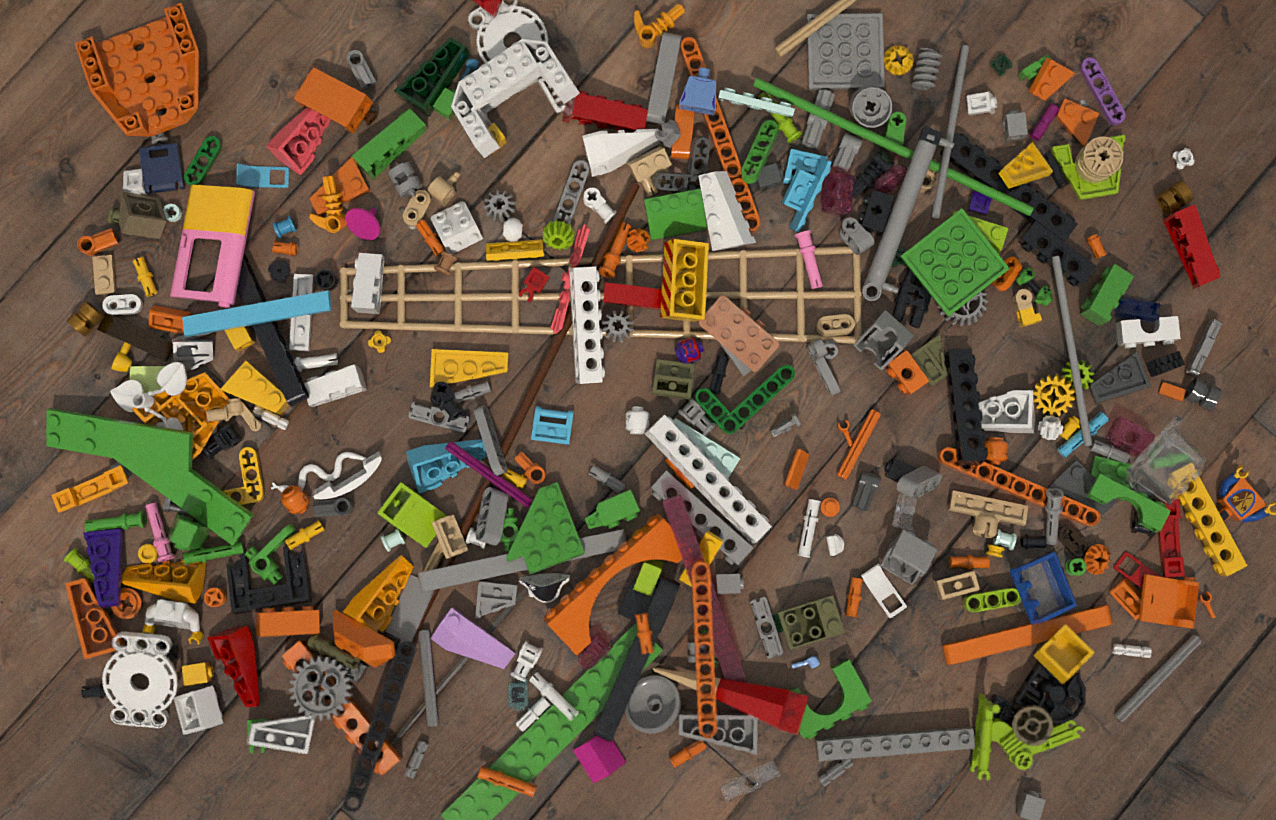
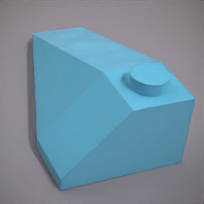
(435, 464)

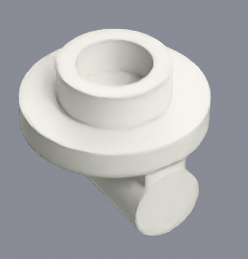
(835, 544)

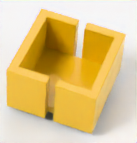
(1063, 653)

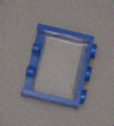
(1043, 588)

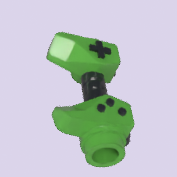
(1043, 294)

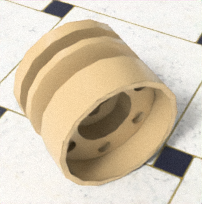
(1089, 163)

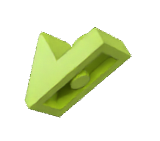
(648, 576)

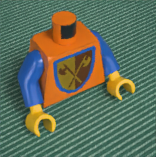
(1241, 500)

